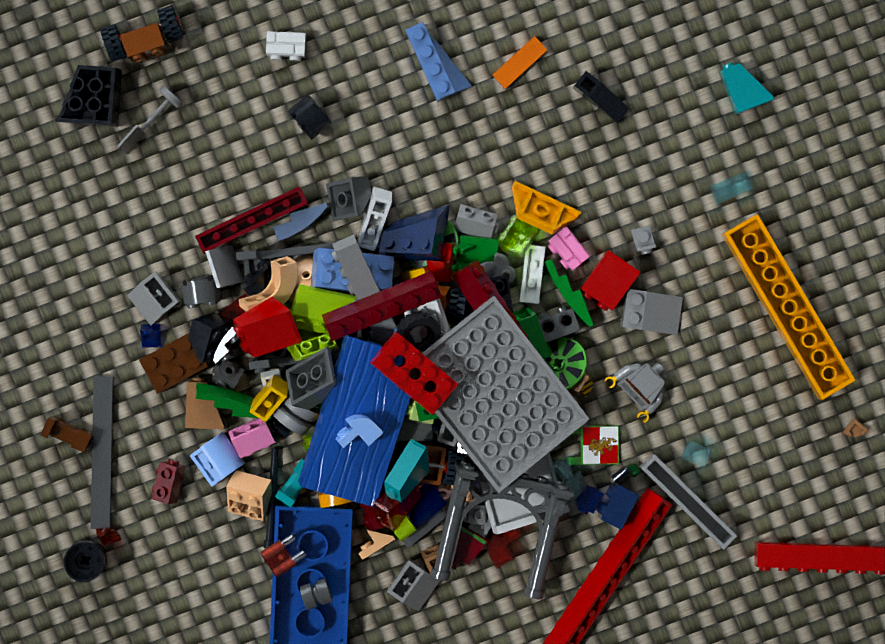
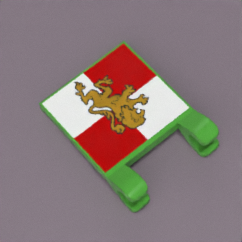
(597, 445)

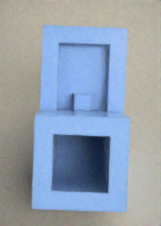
(361, 426)

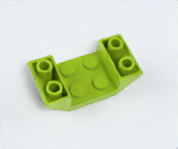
(311, 342)

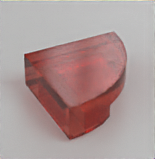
(108, 536)

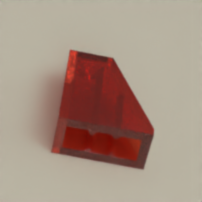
(391, 511)

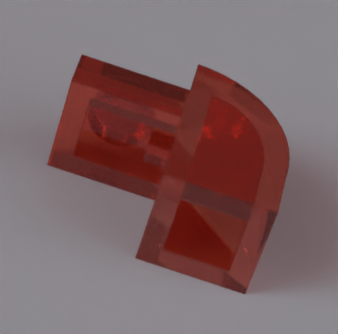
(497, 547)

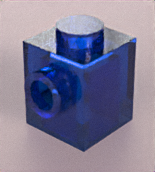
(589, 499)

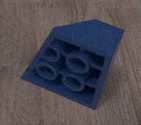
(416, 236)

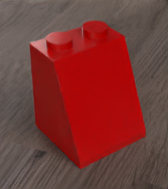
(609, 281)
(266, 328)

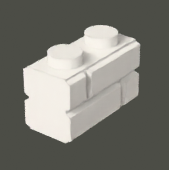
(286, 45)

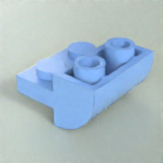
(217, 459)

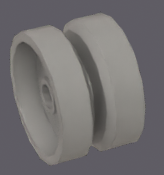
(296, 418)

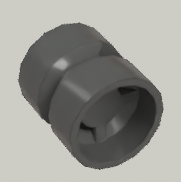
(316, 594)

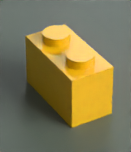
(269, 398)

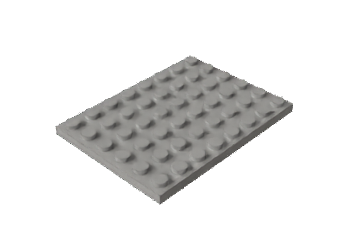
(506, 397)

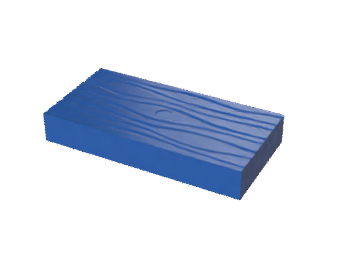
(361, 389)
(327, 541)

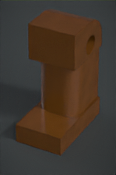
(76, 437)

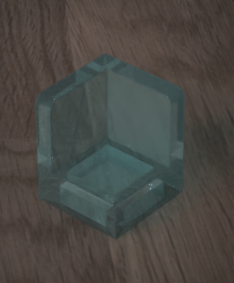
(696, 453)

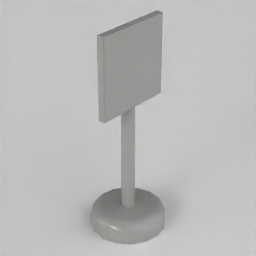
(137, 133)

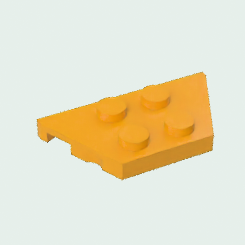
(541, 209)

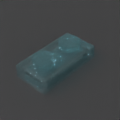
(731, 187)

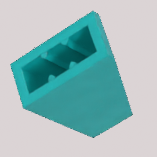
(743, 88)
(407, 471)

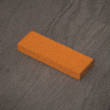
(519, 62)

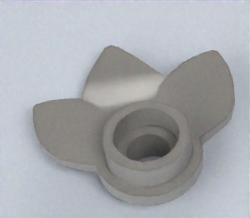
(499, 267)

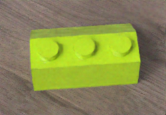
(312, 303)

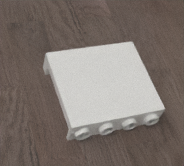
(510, 515)

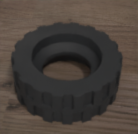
(420, 319)

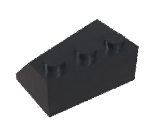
(93, 97)

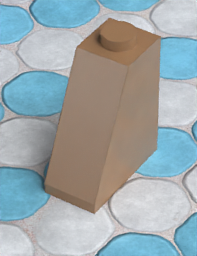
(201, 413)

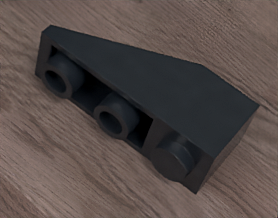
(601, 97)

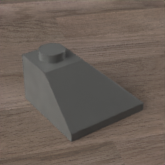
(348, 197)

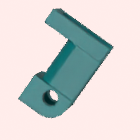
(292, 488)

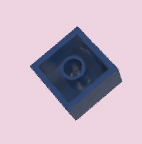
(617, 505)

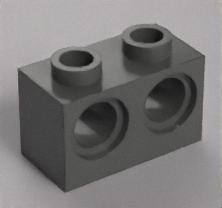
(558, 329)

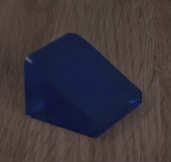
(150, 335)

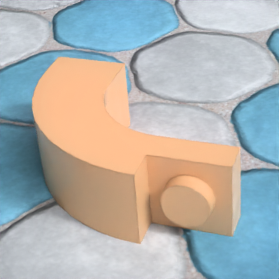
(280, 286)

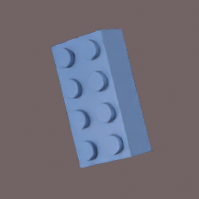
(328, 276)

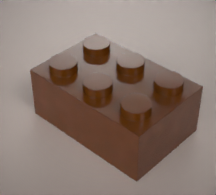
(172, 364)

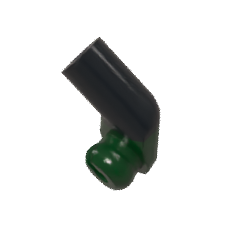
(278, 427)
(624, 471)

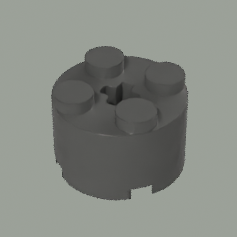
(200, 290)

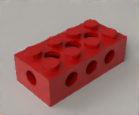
(427, 371)

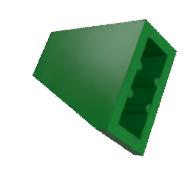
(530, 325)

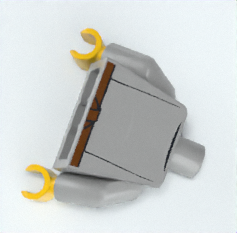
(641, 385)

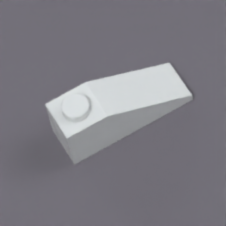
(374, 218)

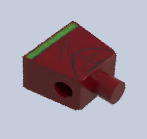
(468, 546)

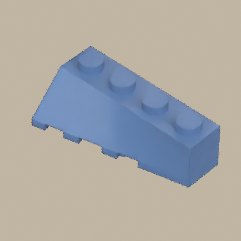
(438, 68)

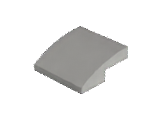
(224, 266)

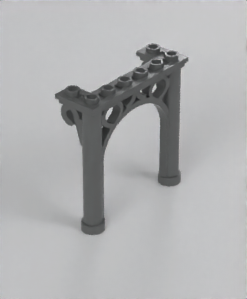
(466, 477)

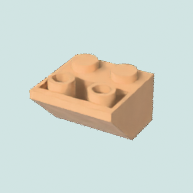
(248, 495)

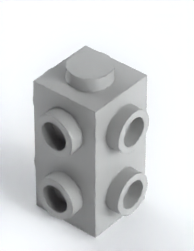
(476, 222)

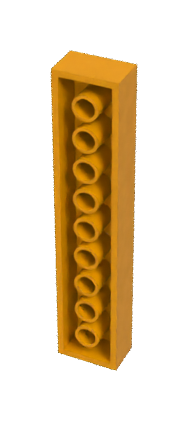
(788, 307)

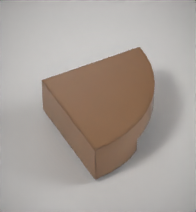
(855, 429)

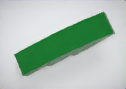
(573, 299)
(226, 399)

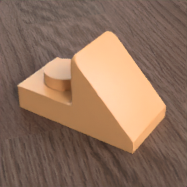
(380, 540)

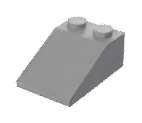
(651, 311)

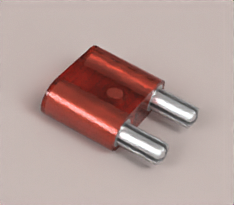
(279, 558)

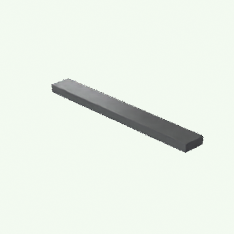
(102, 451)

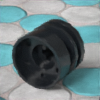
(81, 570)

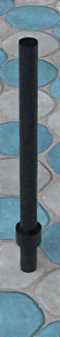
(272, 503)

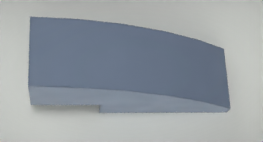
(300, 221)

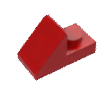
(442, 269)

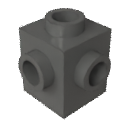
(227, 374)

